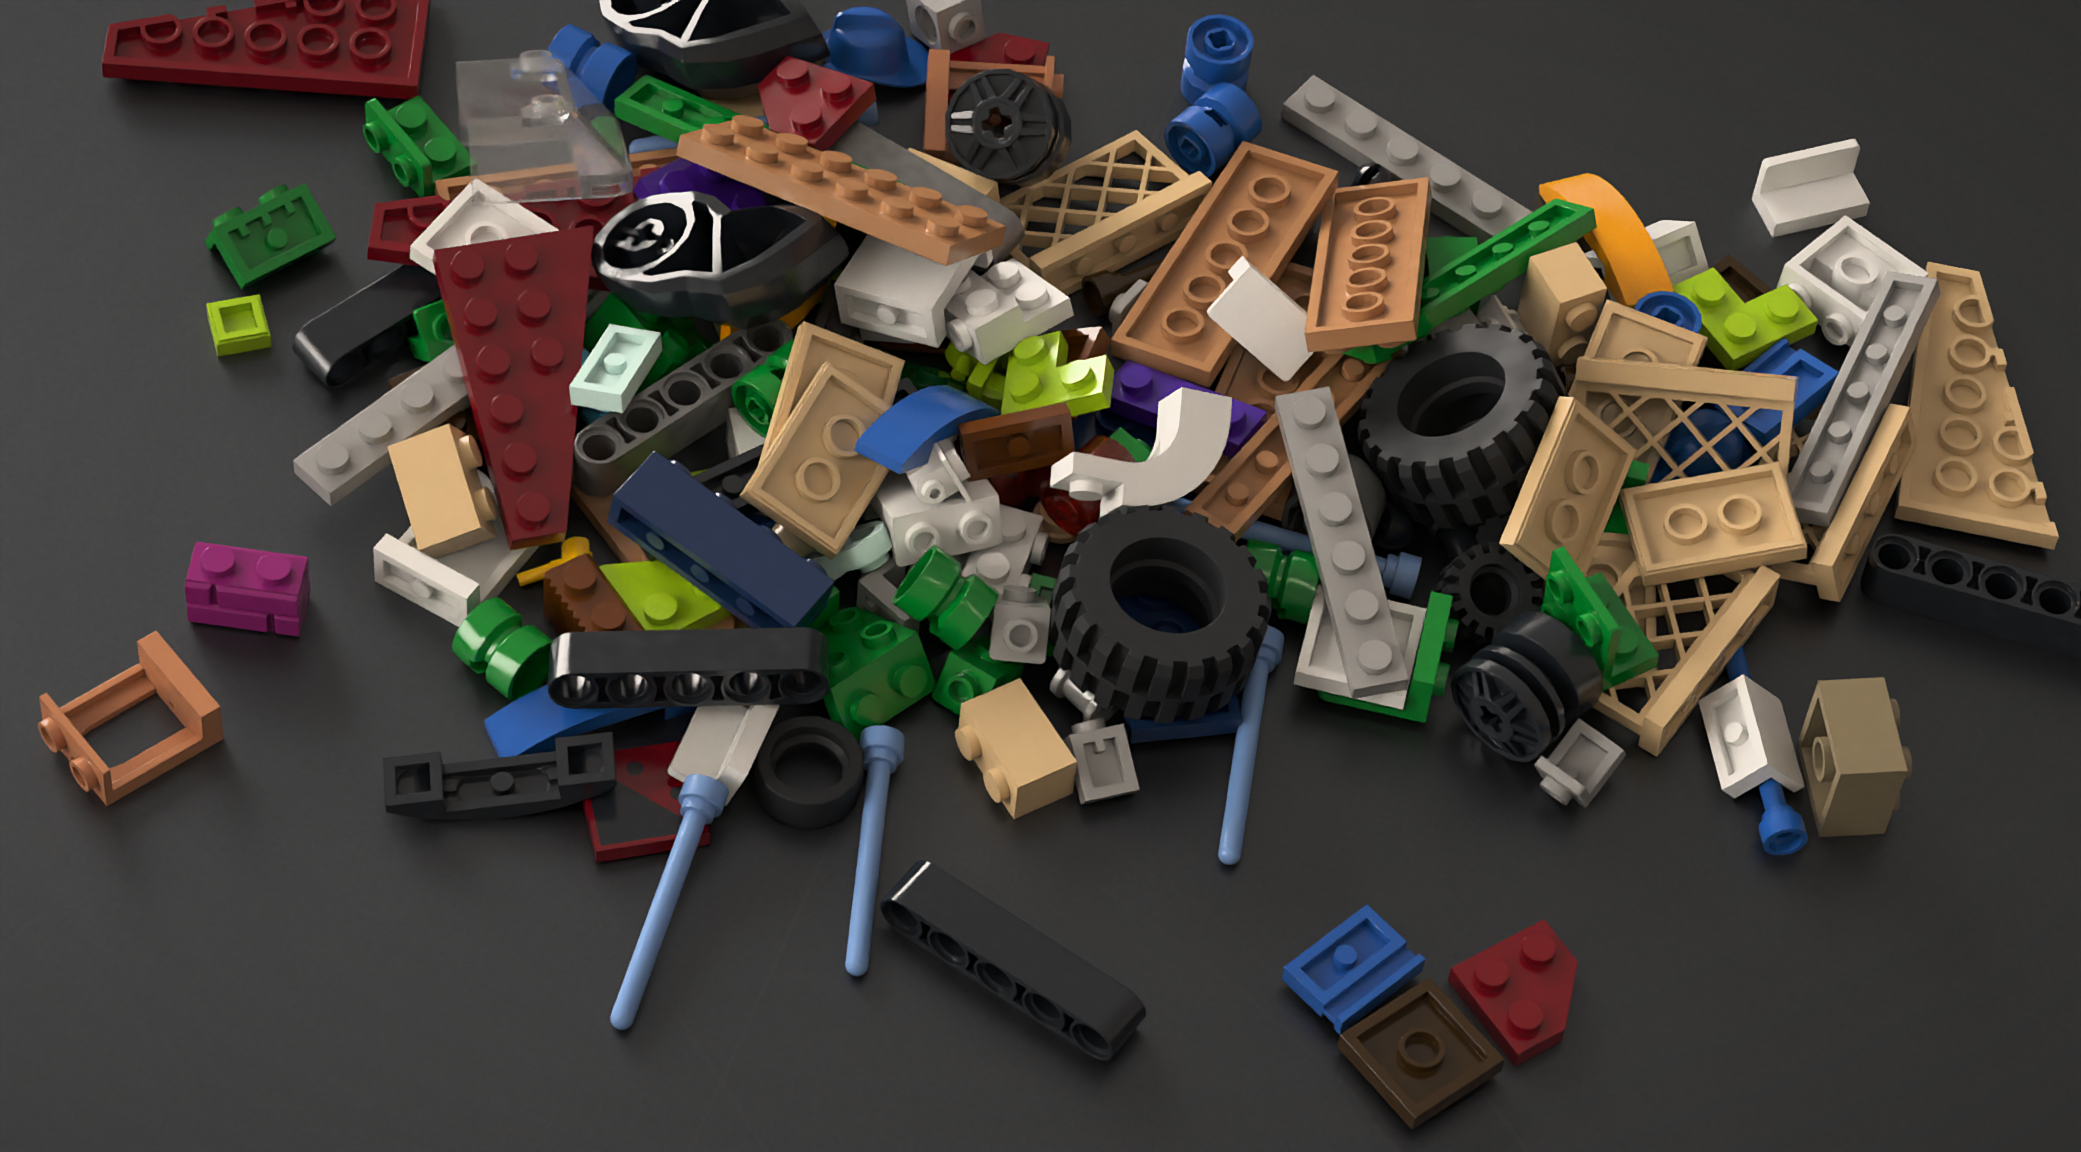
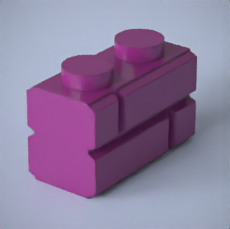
(247, 588)

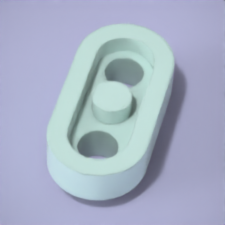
(863, 550)

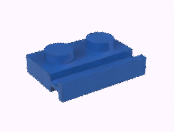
(1813, 388)
(1353, 969)

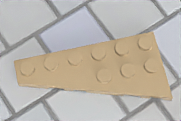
(1970, 433)

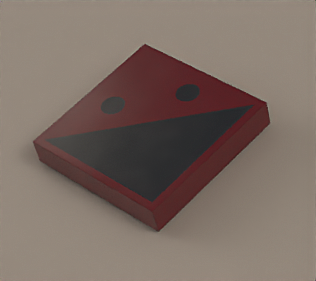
(643, 808)

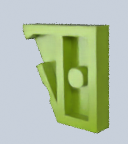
(663, 597)

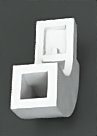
(1186, 450)

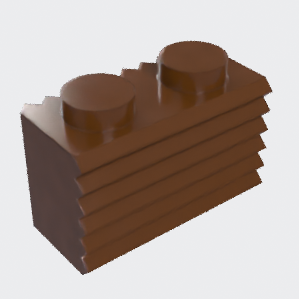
(584, 600)

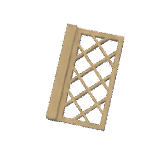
(1112, 237)
(1693, 385)
(1860, 510)
(1703, 661)

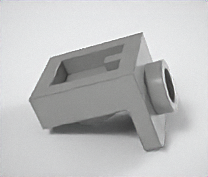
(877, 590)
(1103, 761)

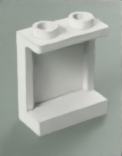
(900, 291)
(950, 524)
(453, 582)

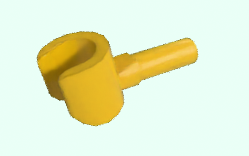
(569, 549)

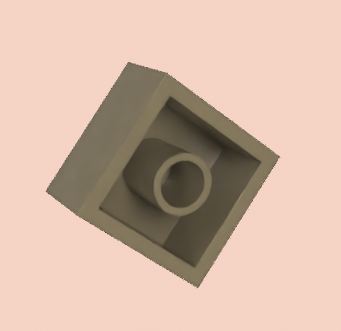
(1853, 756)

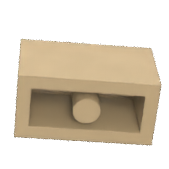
(1561, 302)
(444, 490)
(1015, 749)

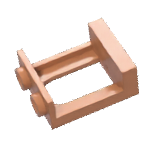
(949, 76)
(157, 672)

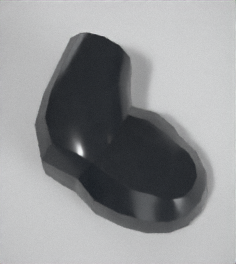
(715, 44)
(716, 263)

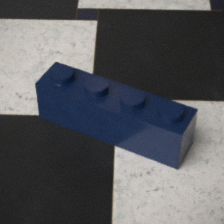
(718, 547)

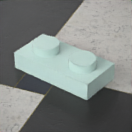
(615, 368)

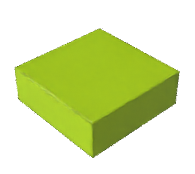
(238, 325)

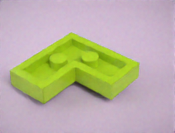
(1742, 330)
(1041, 377)

